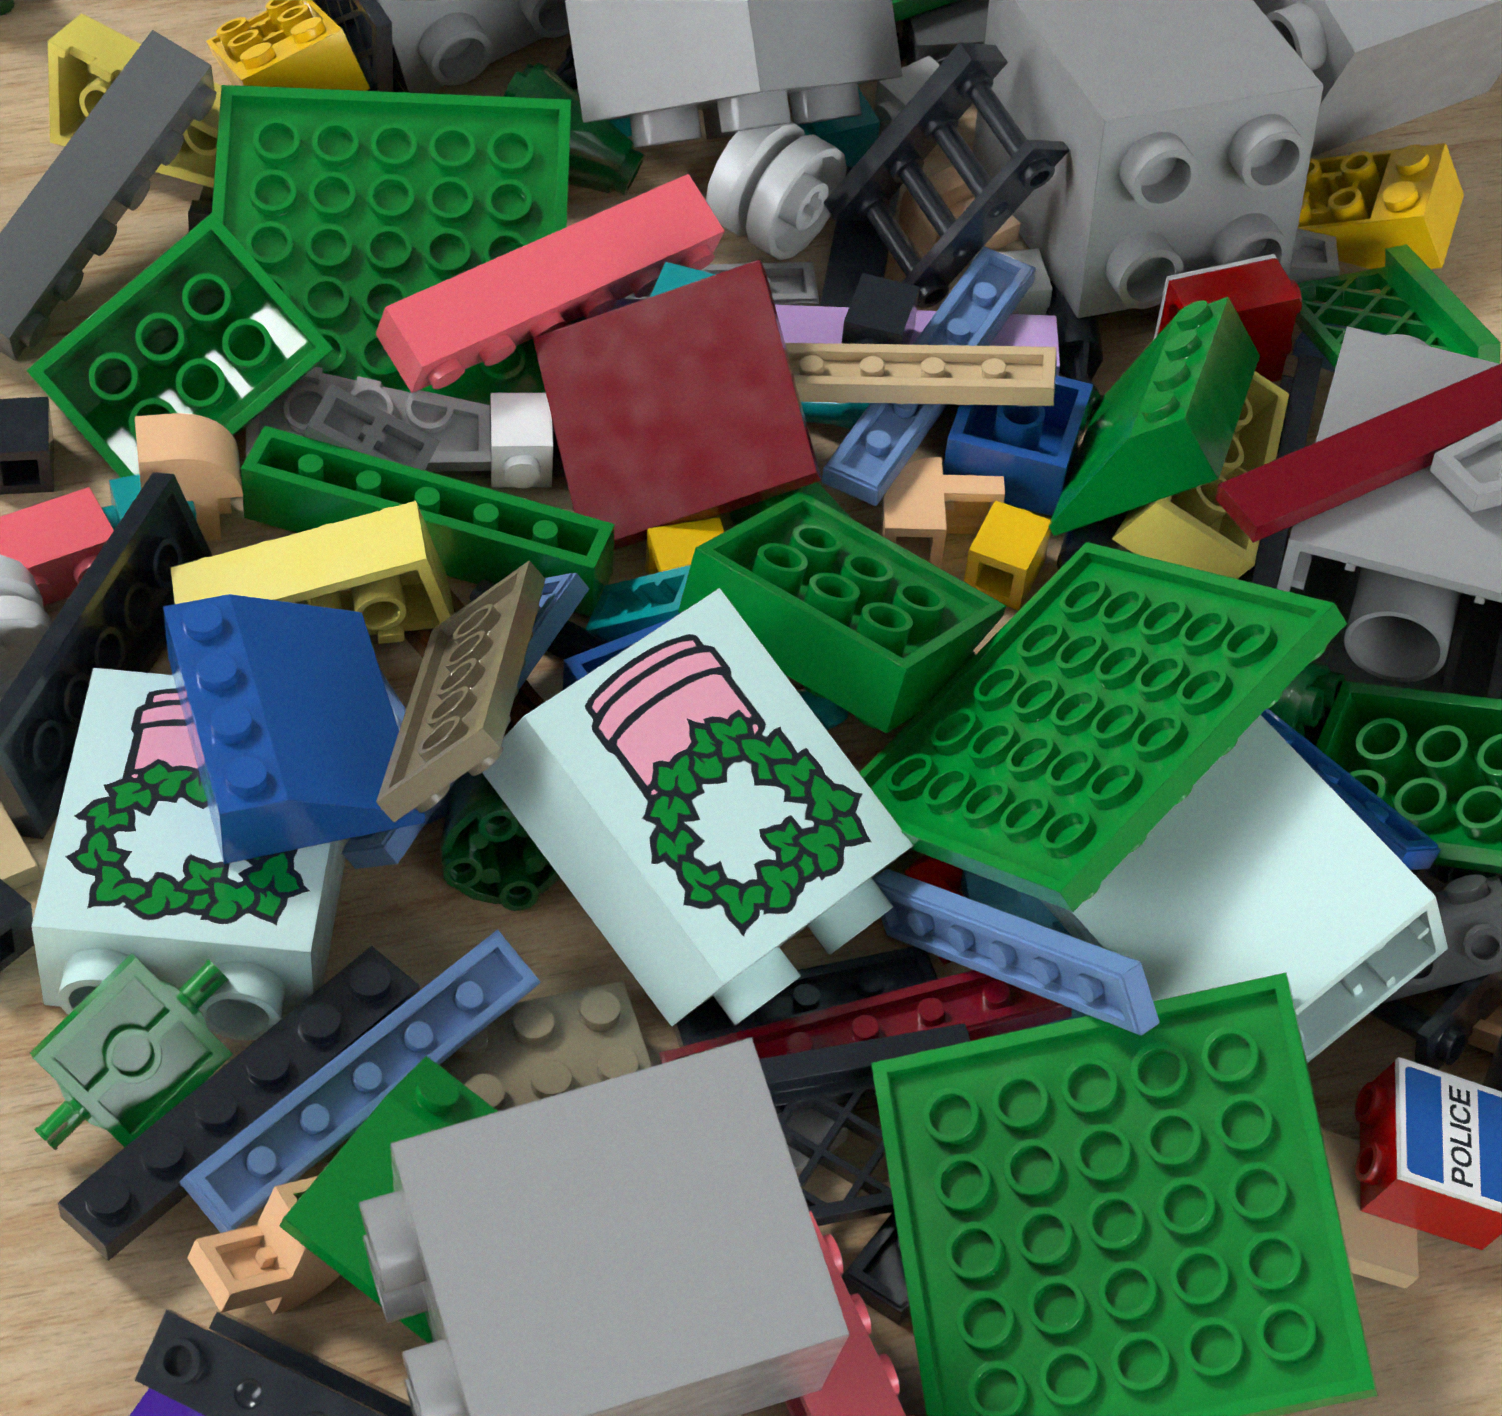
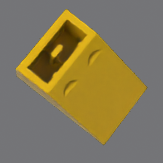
(289, 48)
(1384, 203)

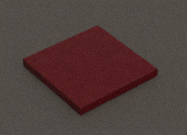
(677, 406)

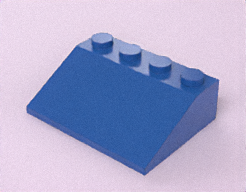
(283, 721)

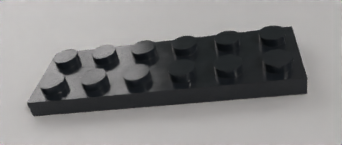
(105, 624)

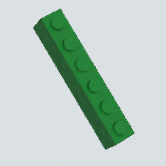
(475, 529)

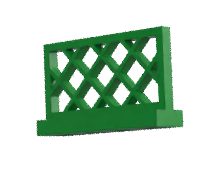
(1408, 291)

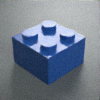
(1022, 443)

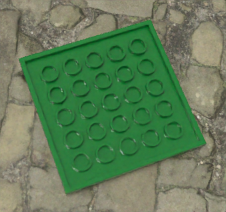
(386, 196)
(1092, 718)
(1124, 1217)

